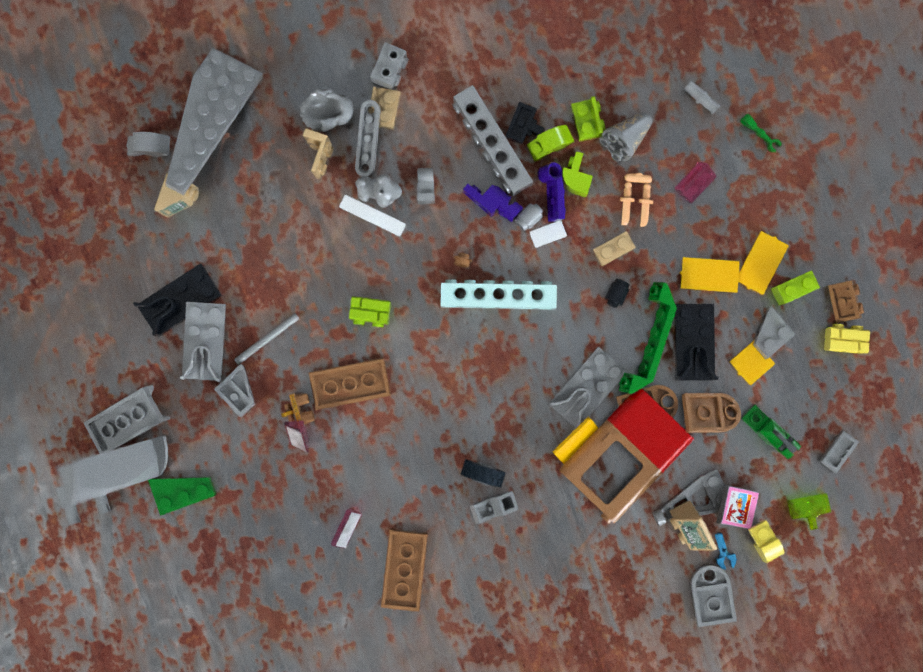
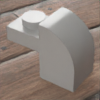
(148, 144)
(494, 507)

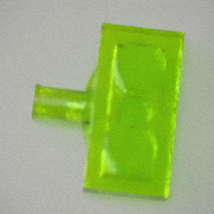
(809, 508)

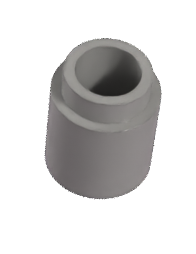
(529, 216)

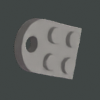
(713, 597)

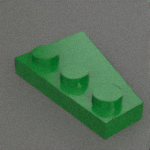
(180, 492)

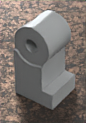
(425, 186)

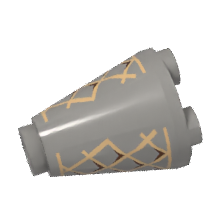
(626, 136)

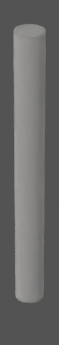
(266, 339)

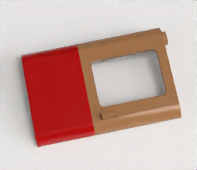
(647, 434)

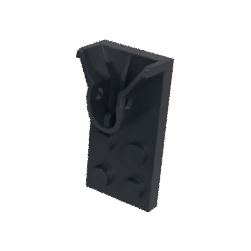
(168, 305)
(695, 342)

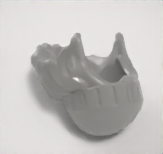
(326, 109)

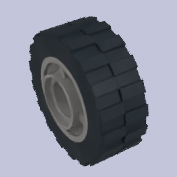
(483, 473)

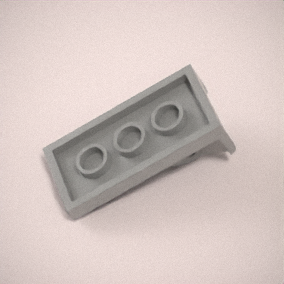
(204, 341)
(587, 387)
(125, 420)

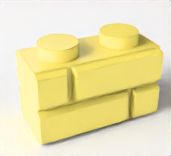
(847, 340)

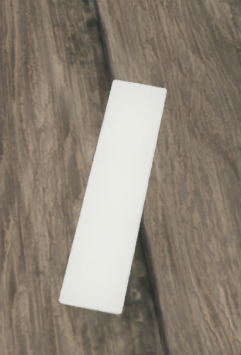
(372, 215)

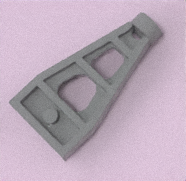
(713, 486)

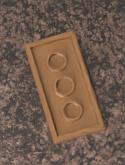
(349, 384)
(404, 570)

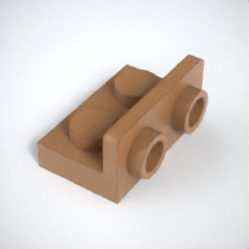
(845, 301)

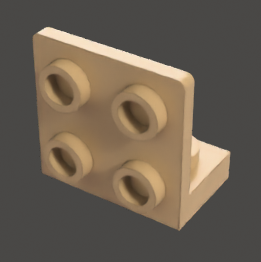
(324, 146)

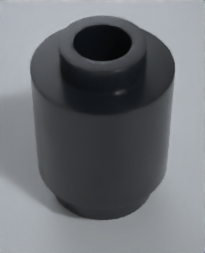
(617, 293)

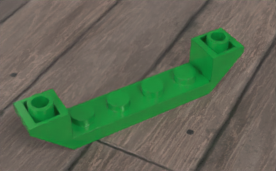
(653, 351)

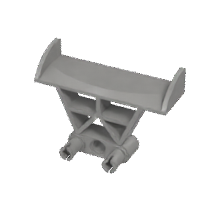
(108, 473)

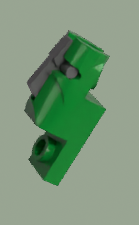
(770, 432)

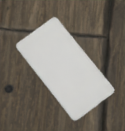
(548, 233)

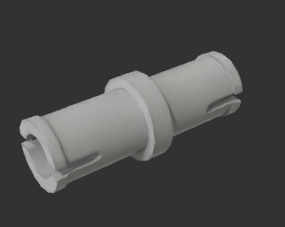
(702, 97)

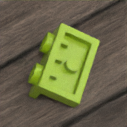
(587, 119)

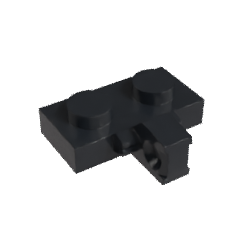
(523, 124)

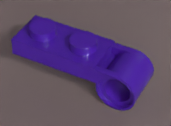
(555, 190)

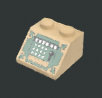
(172, 202)
(691, 527)

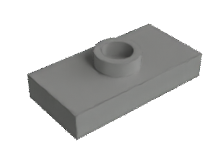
(839, 451)

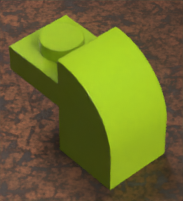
(550, 141)
(574, 181)

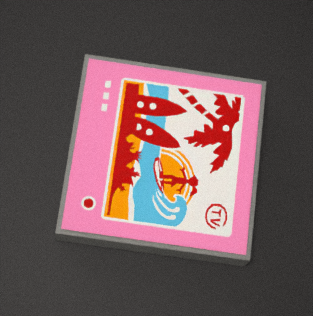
(737, 507)

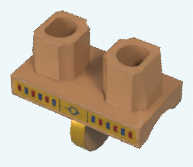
(297, 401)

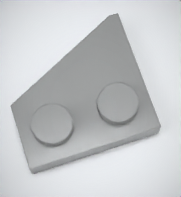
(772, 334)
(237, 391)

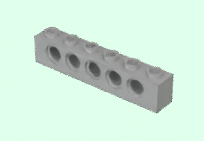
(471, 98)

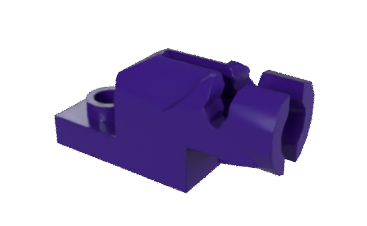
(493, 200)

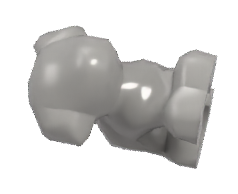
(381, 189)

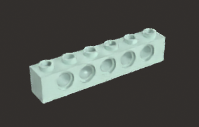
(449, 300)

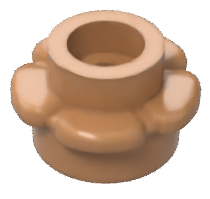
(462, 260)

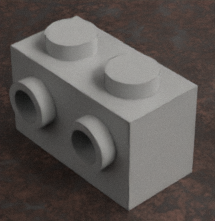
(389, 66)

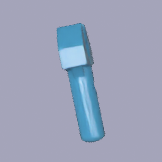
(724, 553)

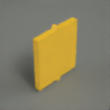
(751, 364)

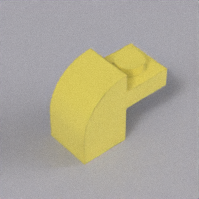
(765, 541)

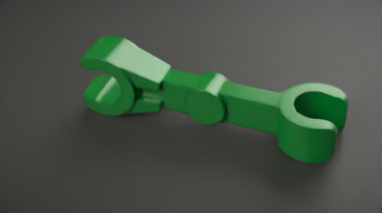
(749, 122)

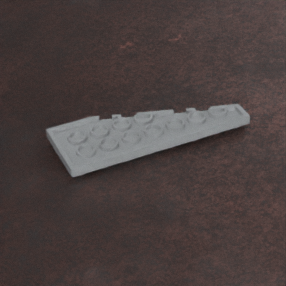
(213, 103)

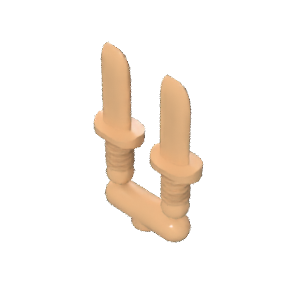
(639, 178)

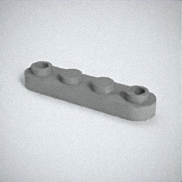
(367, 138)

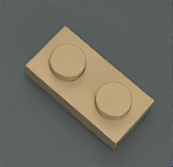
(614, 248)

